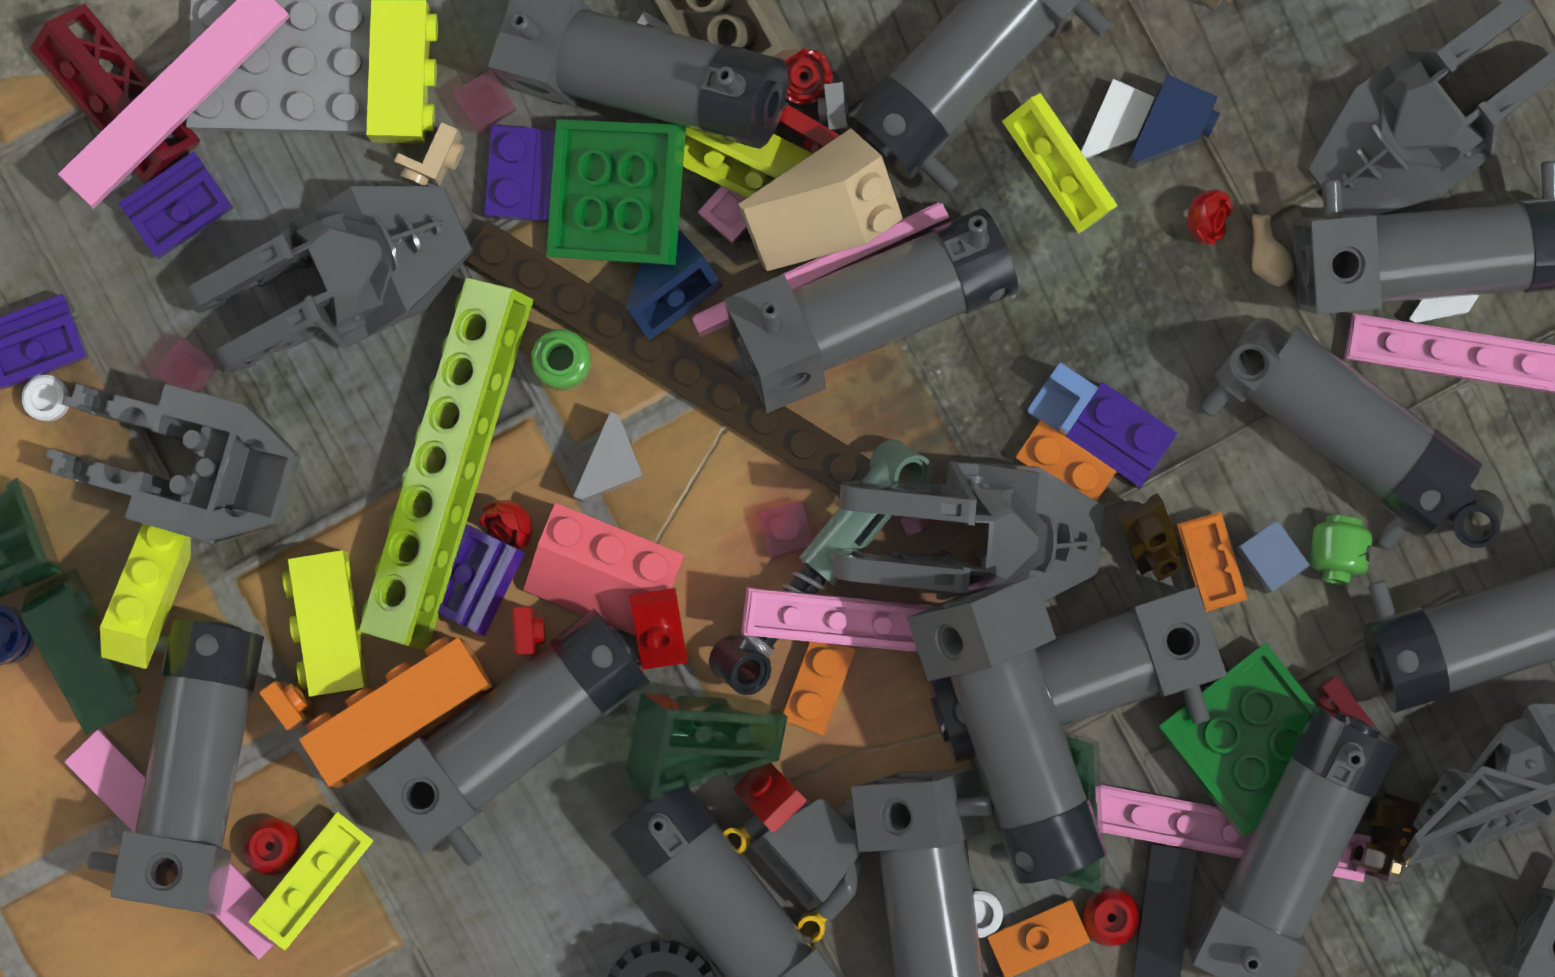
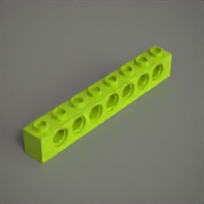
(455, 485)

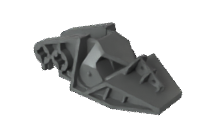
(1401, 135)
(379, 258)
(237, 479)
(1030, 520)
(1500, 795)

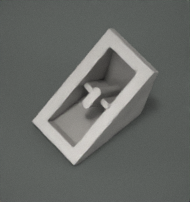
(610, 464)

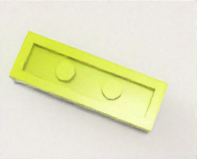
(1059, 163)
(310, 881)

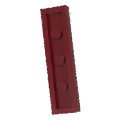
(97, 92)

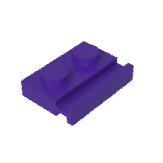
(519, 173)
(175, 205)
(38, 341)
(1121, 435)
(479, 579)

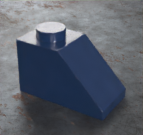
(1174, 122)
(670, 291)

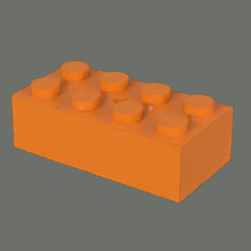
(396, 713)

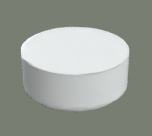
(44, 397)
(988, 913)

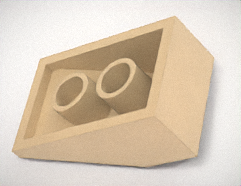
(822, 204)

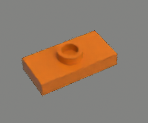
(1211, 561)
(1038, 939)

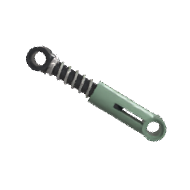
(744, 659)

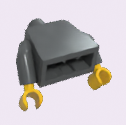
(812, 856)

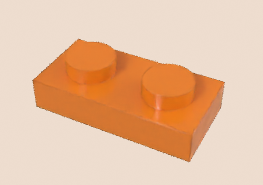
(1065, 461)
(818, 686)
(288, 704)

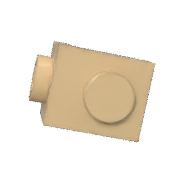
(443, 154)

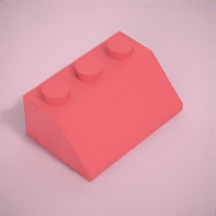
(598, 567)

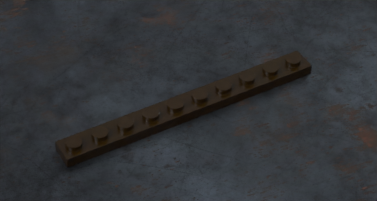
(665, 359)

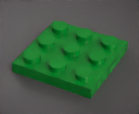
(616, 191)
(1246, 740)

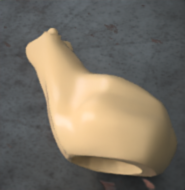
(1269, 257)

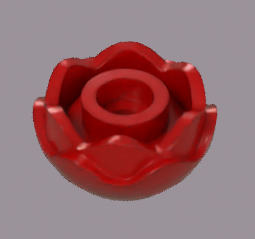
(818, 71)
(1208, 216)
(507, 523)
(285, 849)
(1096, 913)

